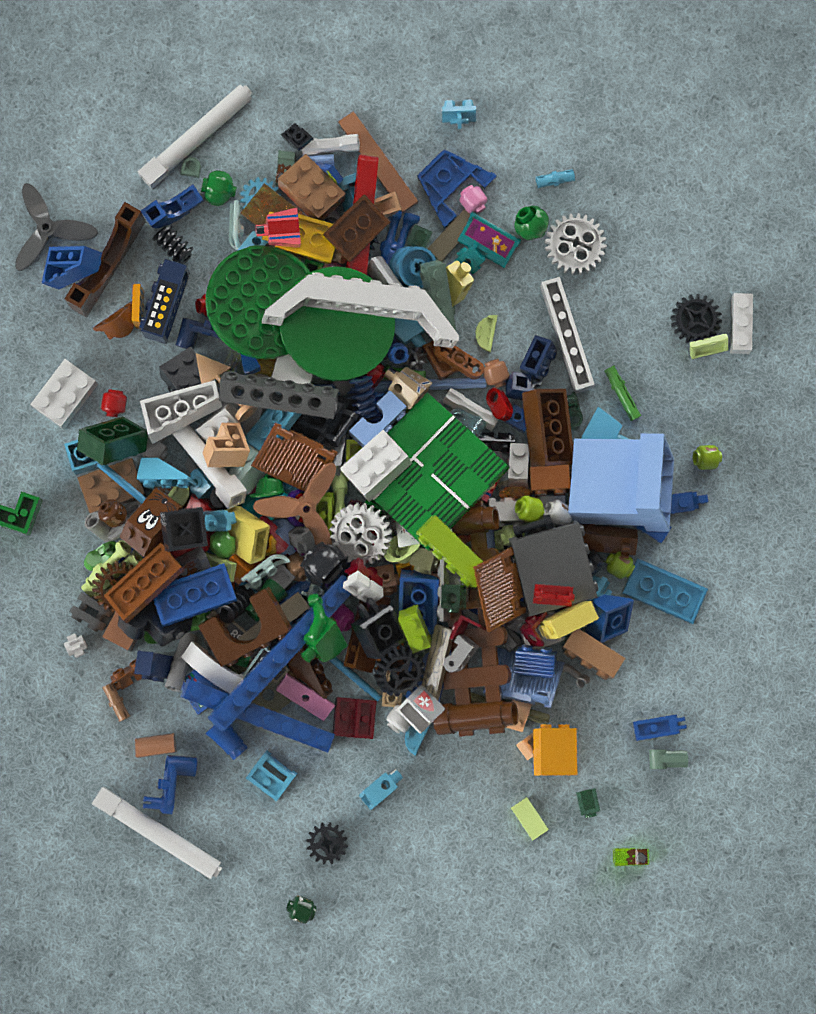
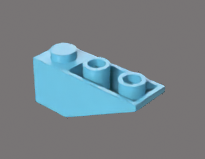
(158, 473)

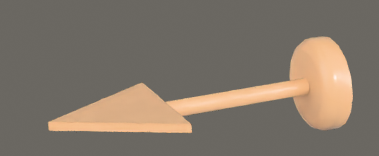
(211, 370)

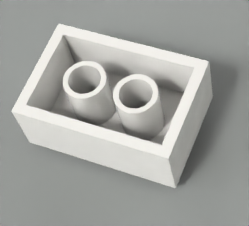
(64, 394)
(376, 465)

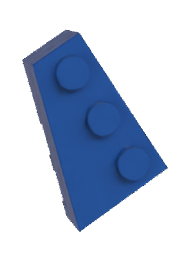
(69, 265)

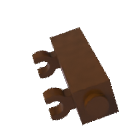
(611, 539)

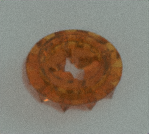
(514, 492)

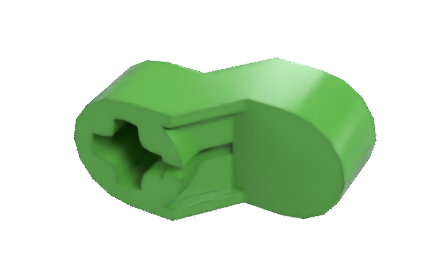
(99, 555)

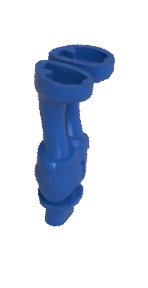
(389, 246)

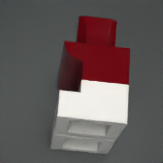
(363, 581)

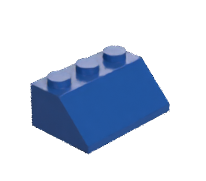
(420, 590)

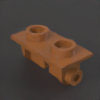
(123, 676)

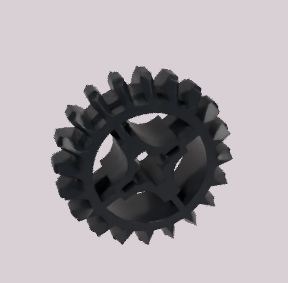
(691, 314)
(400, 680)

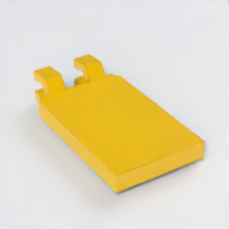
(313, 242)

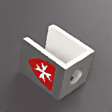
(420, 709)

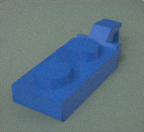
(687, 502)

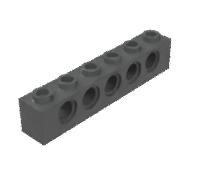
(269, 399)

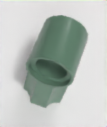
(667, 759)

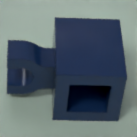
(518, 384)

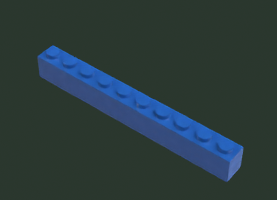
(275, 659)

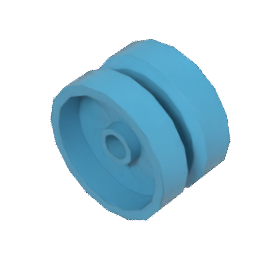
(406, 264)

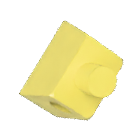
(459, 281)

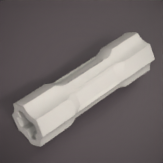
(345, 144)
(458, 401)

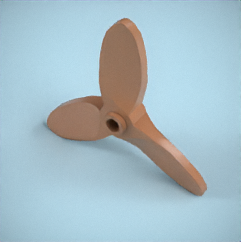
(288, 507)

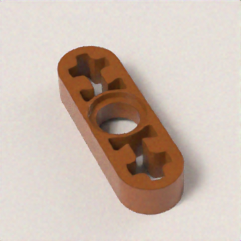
(460, 367)

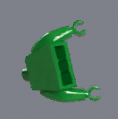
(324, 635)

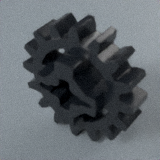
(318, 845)

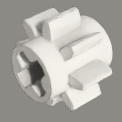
(75, 645)

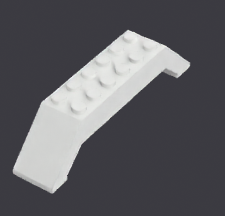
(365, 298)

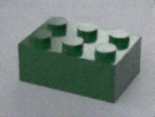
(112, 440)

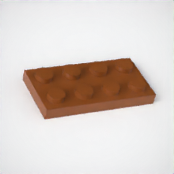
(143, 583)

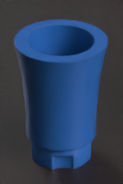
(397, 353)
(227, 740)

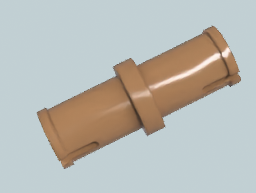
(116, 702)

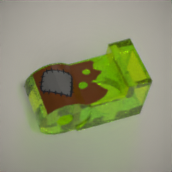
(630, 856)

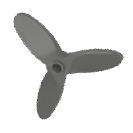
(62, 229)

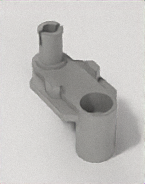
(102, 530)

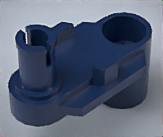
(189, 331)

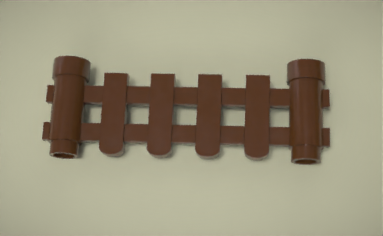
(495, 712)

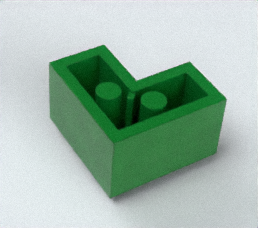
(23, 516)

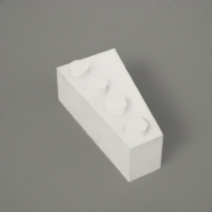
(178, 409)
(507, 505)

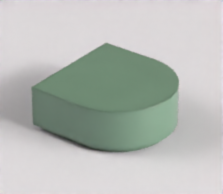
(191, 167)

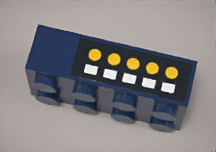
(165, 301)

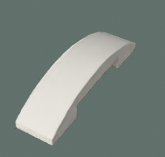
(210, 668)

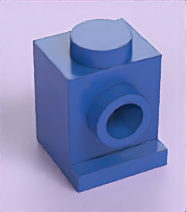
(519, 425)

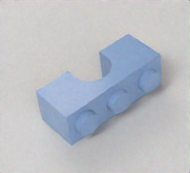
(391, 409)

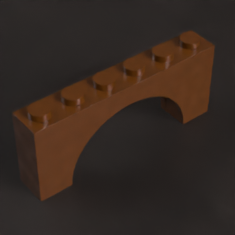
(126, 229)

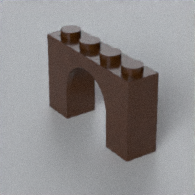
(228, 648)

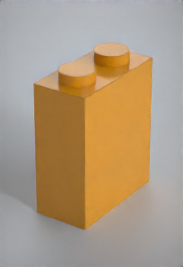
(555, 750)

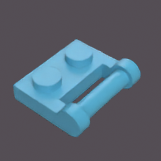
(266, 780)

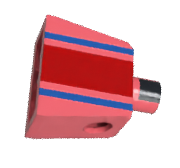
(281, 228)

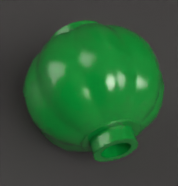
(218, 188)
(531, 222)

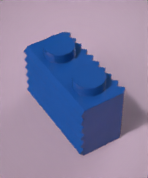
(535, 661)

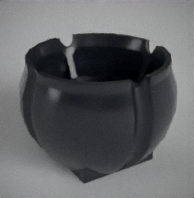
(323, 564)

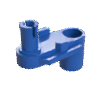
(173, 766)

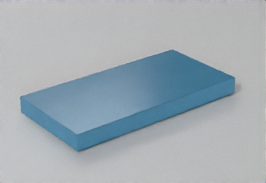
(665, 591)

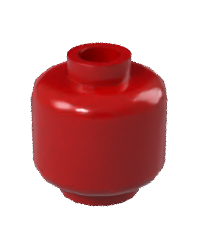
(114, 403)

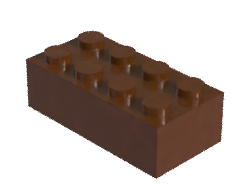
(548, 427)

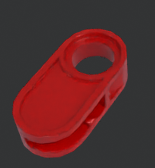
(501, 407)

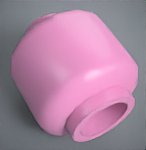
(473, 199)

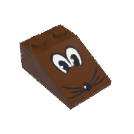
(144, 526)

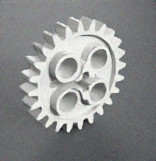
(569, 260)
(370, 521)

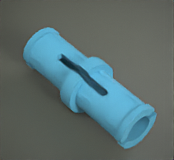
(555, 178)

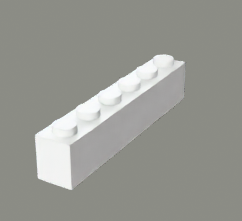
(567, 335)

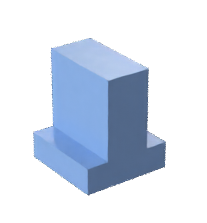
(622, 482)

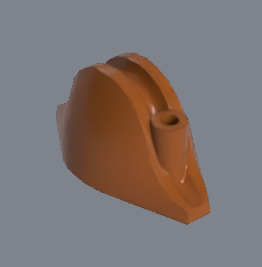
(117, 324)

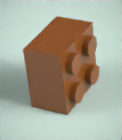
(549, 480)

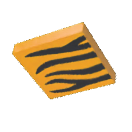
(137, 304)

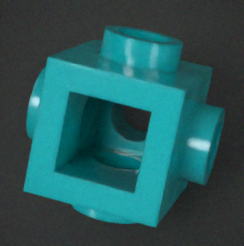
(473, 254)

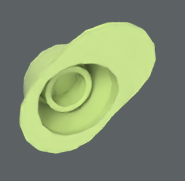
(400, 554)

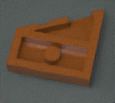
(440, 367)

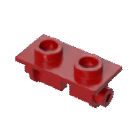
(553, 595)

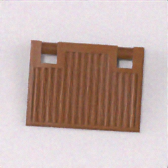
(293, 458)
(499, 589)

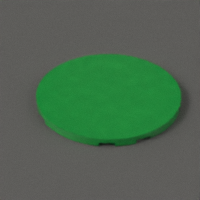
(242, 291)
(337, 342)

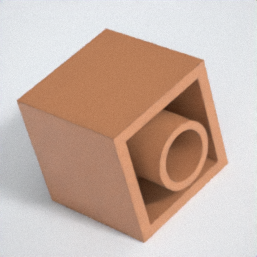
(117, 636)

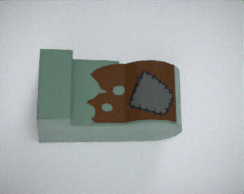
(285, 161)

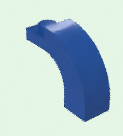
(165, 213)

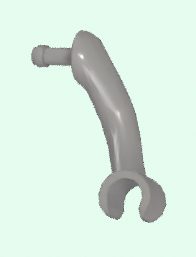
(572, 671)

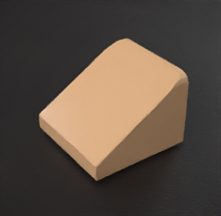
(526, 747)

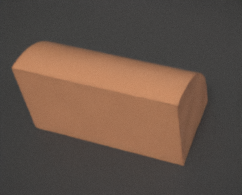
(155, 745)

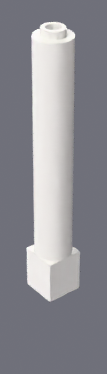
(158, 168)
(227, 486)
(157, 833)

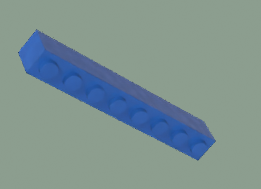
(261, 717)

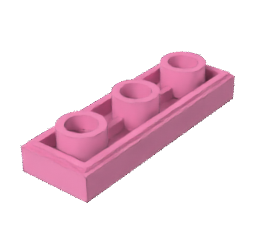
(313, 703)

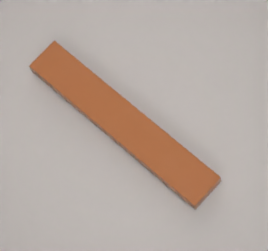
(386, 172)

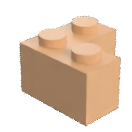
(227, 448)

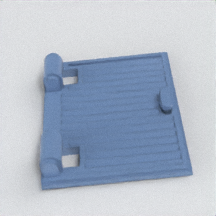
(526, 687)

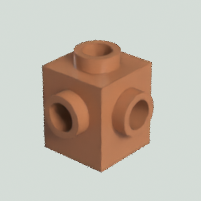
(390, 579)

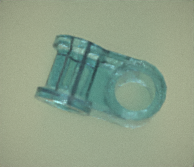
(472, 422)

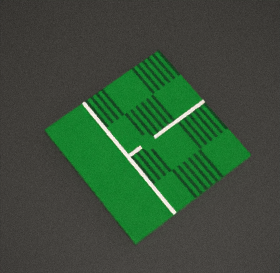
(447, 469)

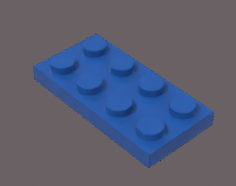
(195, 595)

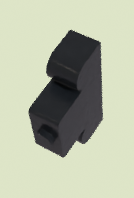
(148, 621)

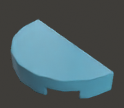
(414, 739)

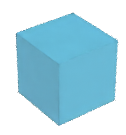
(78, 460)

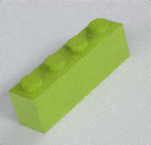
(450, 549)

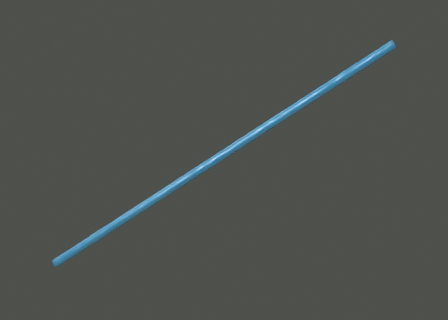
(335, 661)

